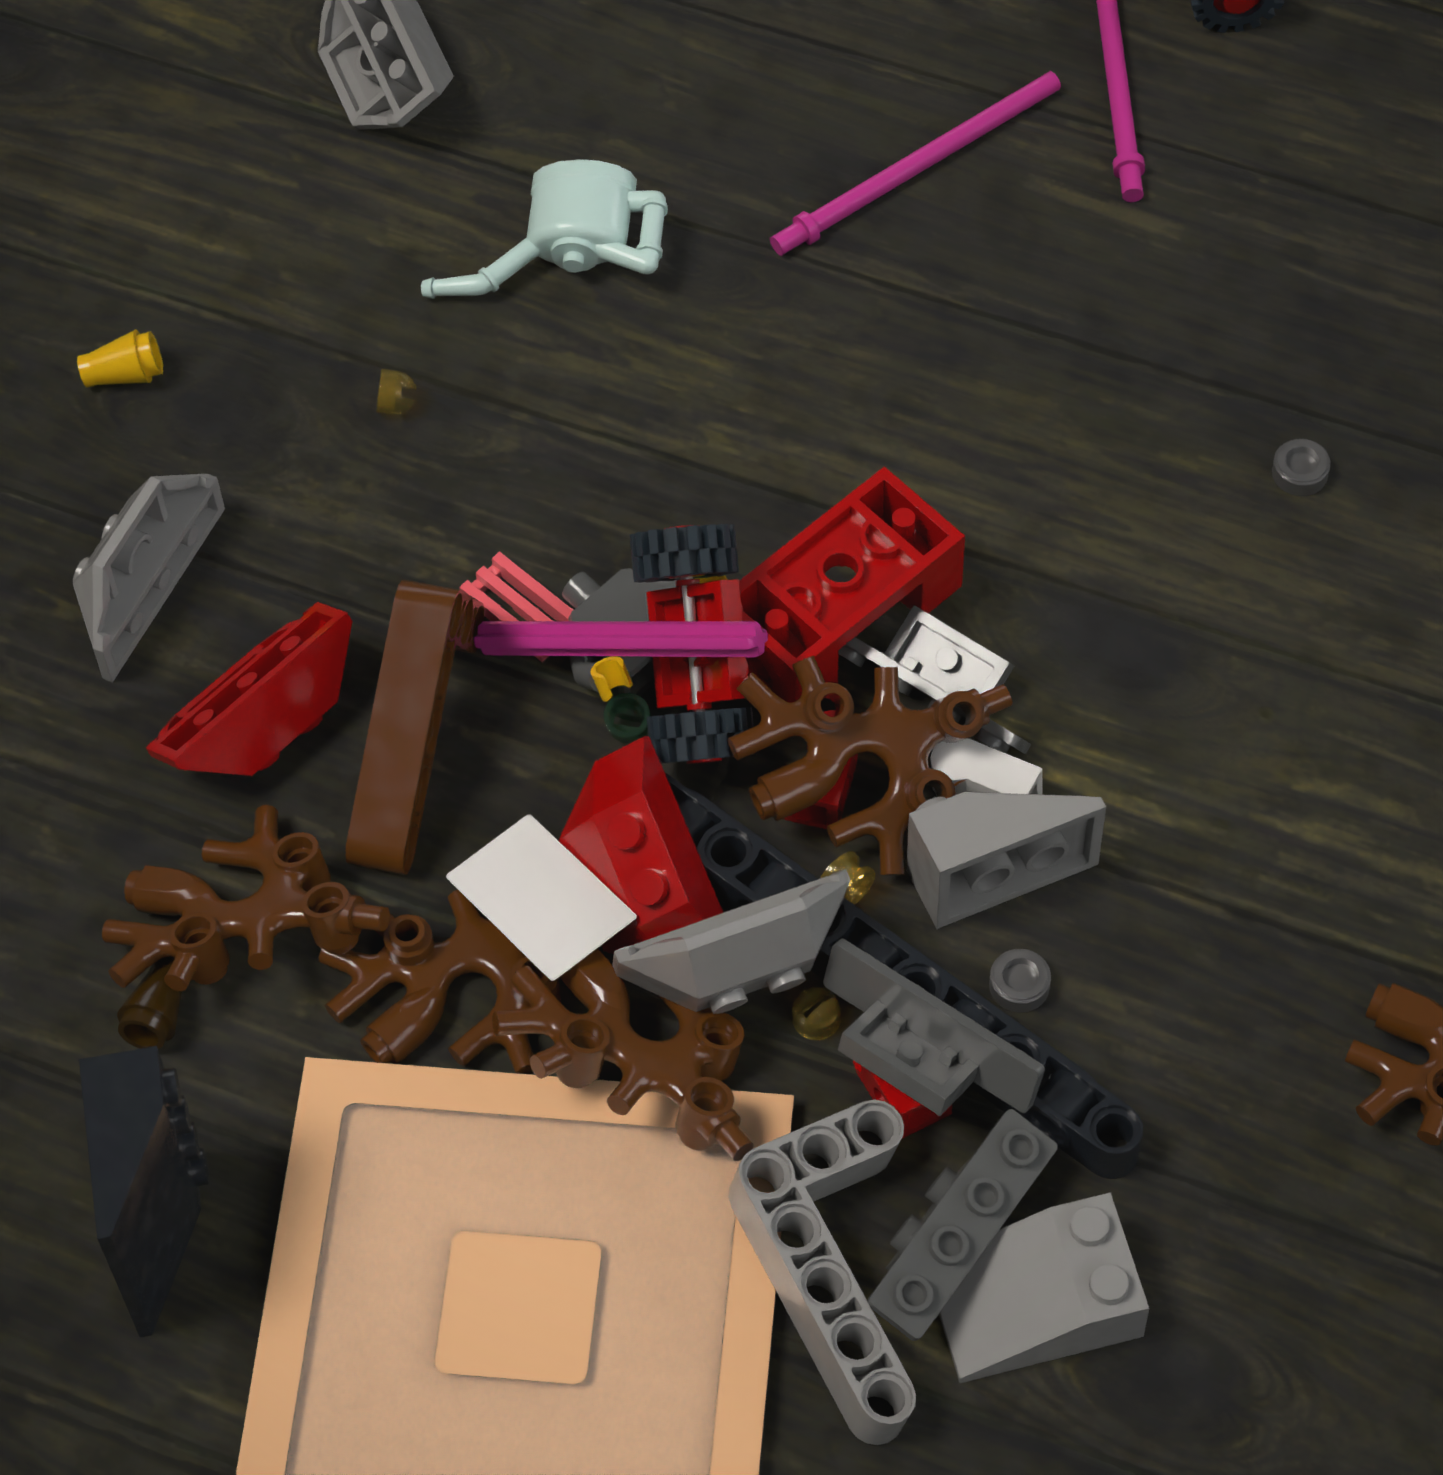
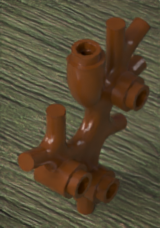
(885, 729)
(292, 896)
(427, 973)
(1416, 1020)
(682, 1068)

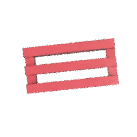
(525, 584)

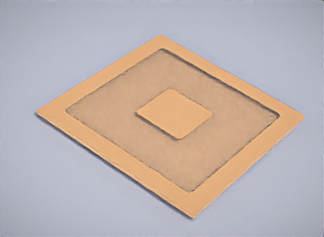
(507, 1284)

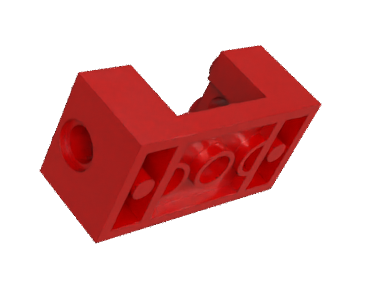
(893, 546)

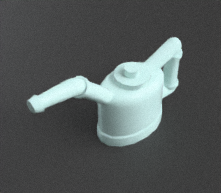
(576, 222)

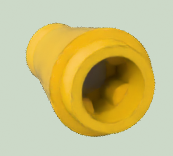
(122, 361)

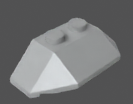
(381, 60)
(142, 561)
(737, 950)

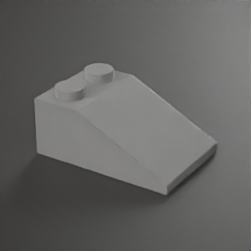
(998, 846)
(1046, 1292)

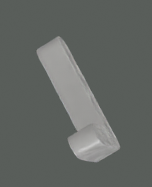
(820, 1260)

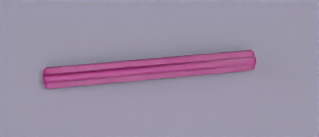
(622, 638)

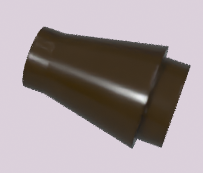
(151, 1009)

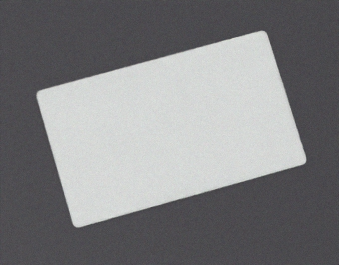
(541, 897)

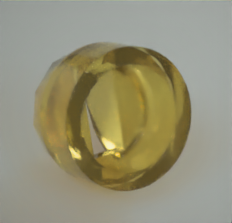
(389, 392)
(823, 1020)

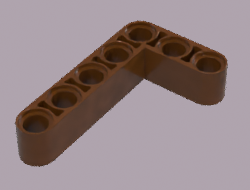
(406, 720)

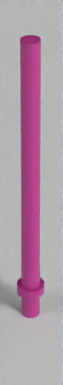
(1128, 163)
(808, 226)

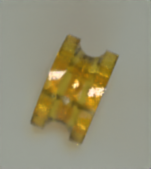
(860, 877)

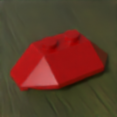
(262, 699)
(639, 845)

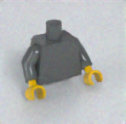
(614, 601)

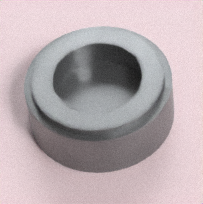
(1301, 467)
(1020, 980)

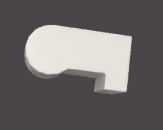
(985, 769)

